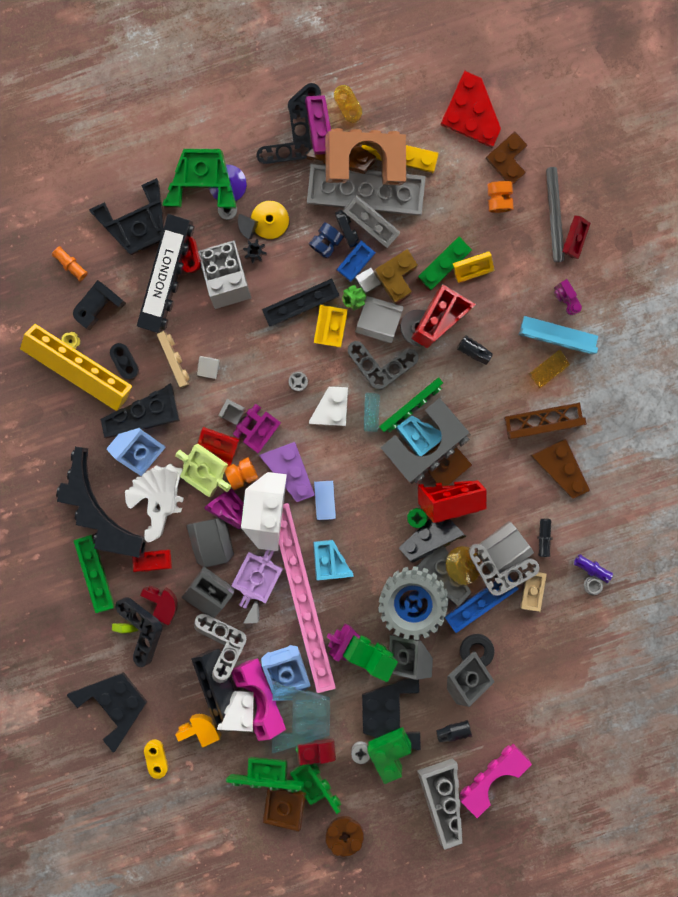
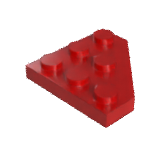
(472, 111)

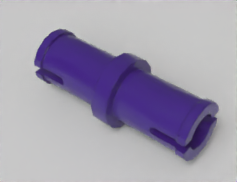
(593, 568)

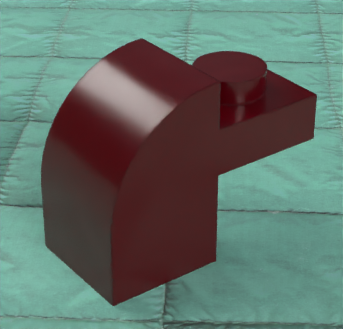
(166, 603)
(317, 752)

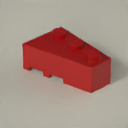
(442, 313)
(452, 501)

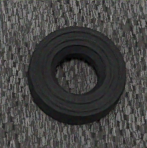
(480, 639)

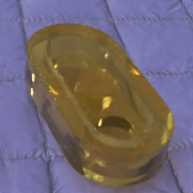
(348, 104)

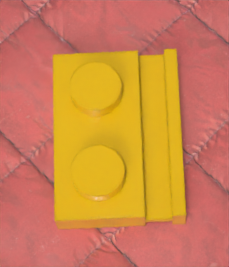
(330, 326)

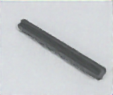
(555, 214)

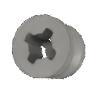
(298, 381)
(360, 748)

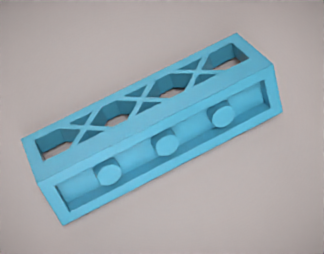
(559, 335)

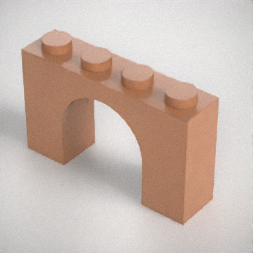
(389, 146)

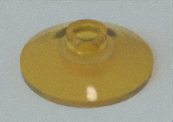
(456, 566)

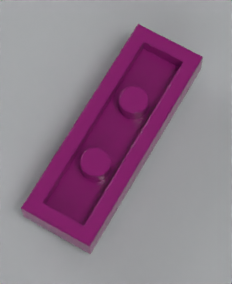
(318, 122)

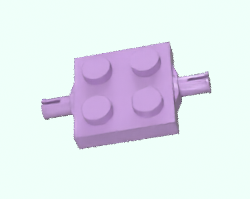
(257, 577)

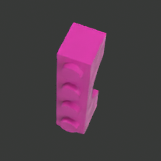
(268, 720)
(511, 763)

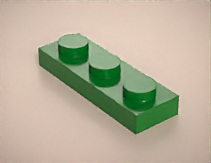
(444, 263)

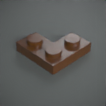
(503, 158)

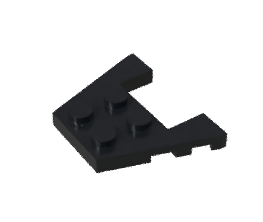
(138, 228)
(118, 699)
(382, 710)

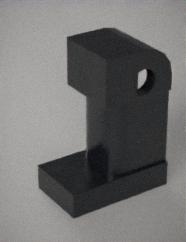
(93, 303)

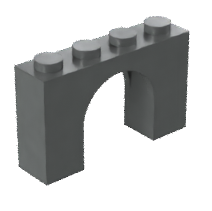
(414, 466)

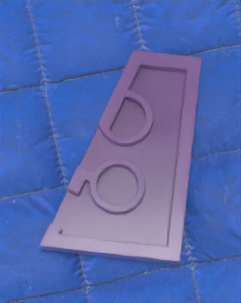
(288, 461)

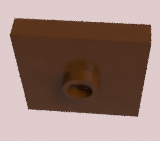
(449, 468)
(284, 809)

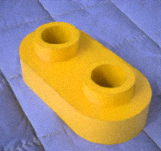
(157, 759)

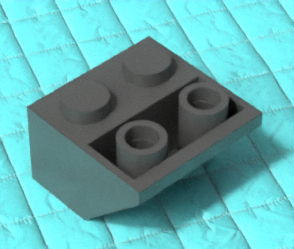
(208, 593)

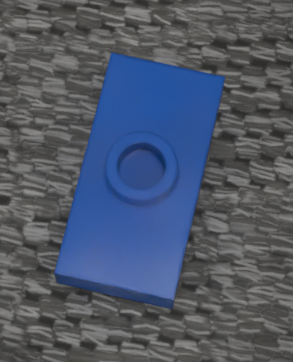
(356, 261)

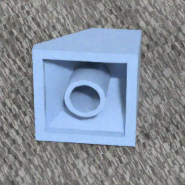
(135, 450)

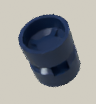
(329, 234)

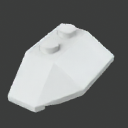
(264, 510)

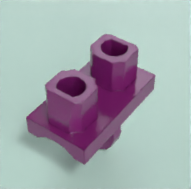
(340, 641)

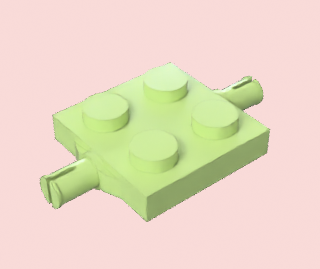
(203, 470)

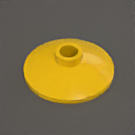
(271, 229)

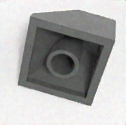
(412, 658)
(469, 681)

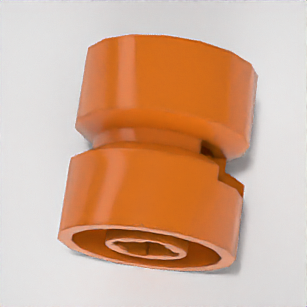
(500, 197)
(240, 474)

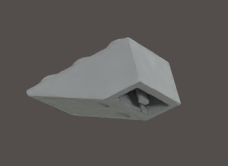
(224, 274)

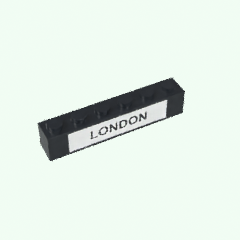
(164, 273)

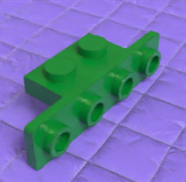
(266, 773)
(314, 785)

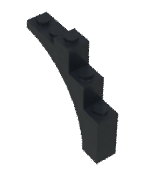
(78, 492)

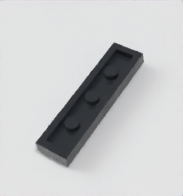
(300, 302)

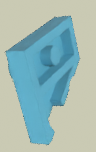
(419, 435)
(329, 561)

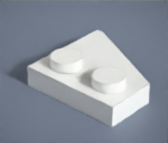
(331, 408)
(239, 713)

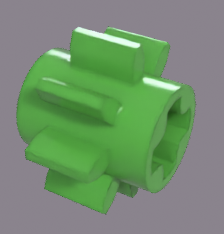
(354, 297)

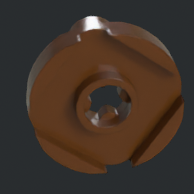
(350, 827)

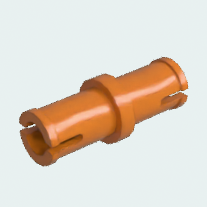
(69, 263)

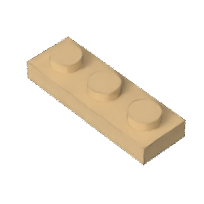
(174, 359)

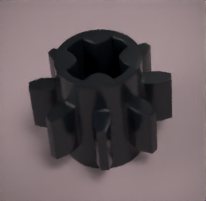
(255, 245)

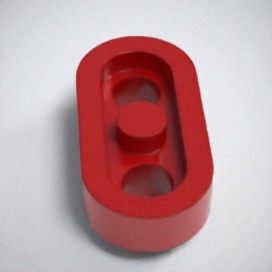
(192, 255)

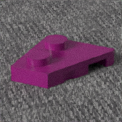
(227, 507)

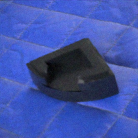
(247, 225)

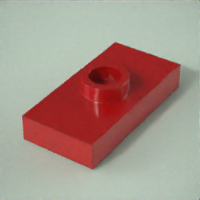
(152, 561)

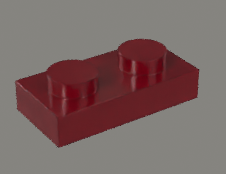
(576, 237)

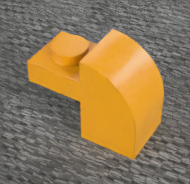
(202, 726)

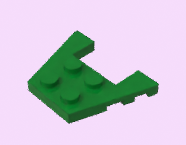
(201, 170)

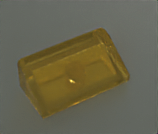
(549, 368)

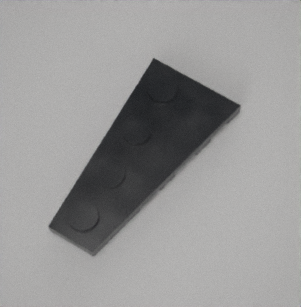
(149, 412)

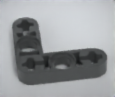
(384, 371)

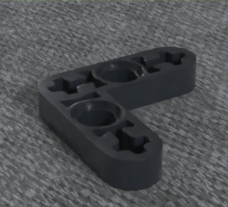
(297, 140)
(149, 627)

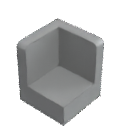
(232, 411)

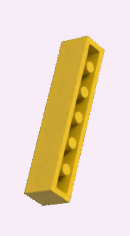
(75, 367)

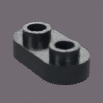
(302, 94)
(350, 235)
(124, 361)

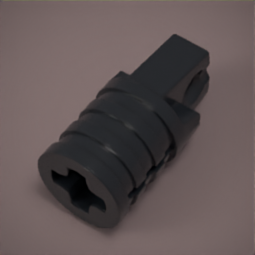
(474, 350)
(454, 732)

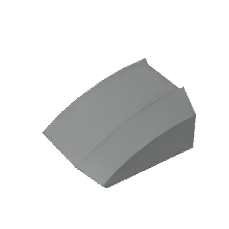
(506, 548)

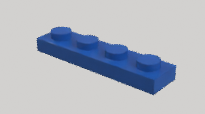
(476, 606)

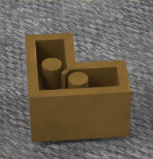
(392, 273)

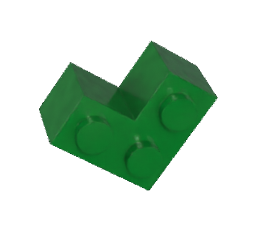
(370, 656)
(386, 753)

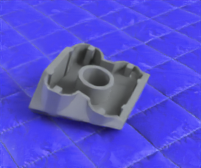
(379, 319)

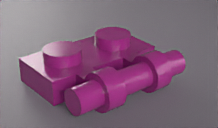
(566, 294)
(262, 430)

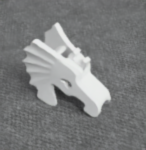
(160, 488)

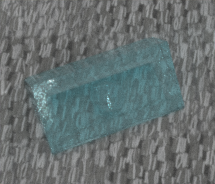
(371, 412)

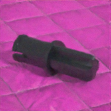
(545, 537)

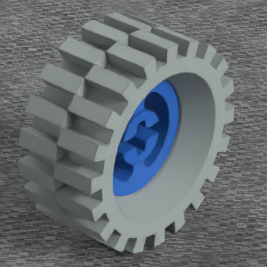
(403, 617)

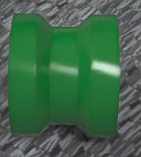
(416, 518)

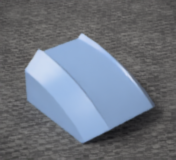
(286, 668)

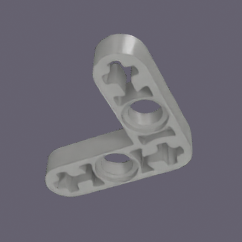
(503, 576)
(229, 644)

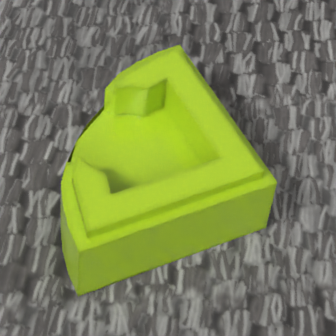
(124, 628)

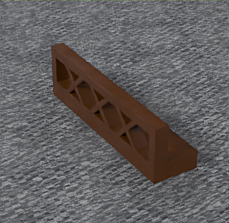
(558, 425)

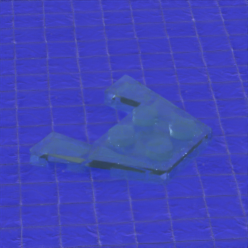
(309, 716)

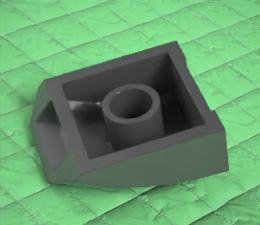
(210, 542)

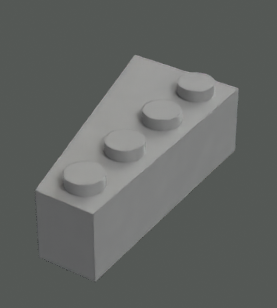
(442, 796)

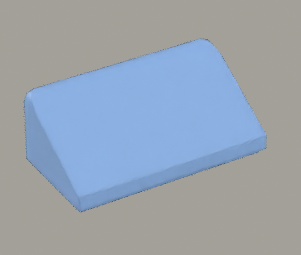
(324, 500)

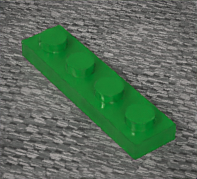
(418, 401)
(94, 574)

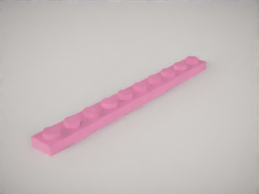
(304, 603)

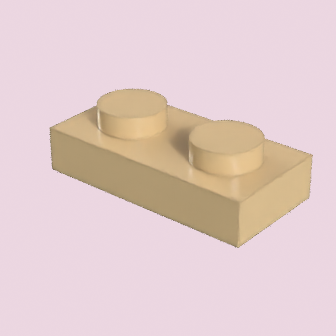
(533, 592)

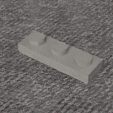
(371, 221)

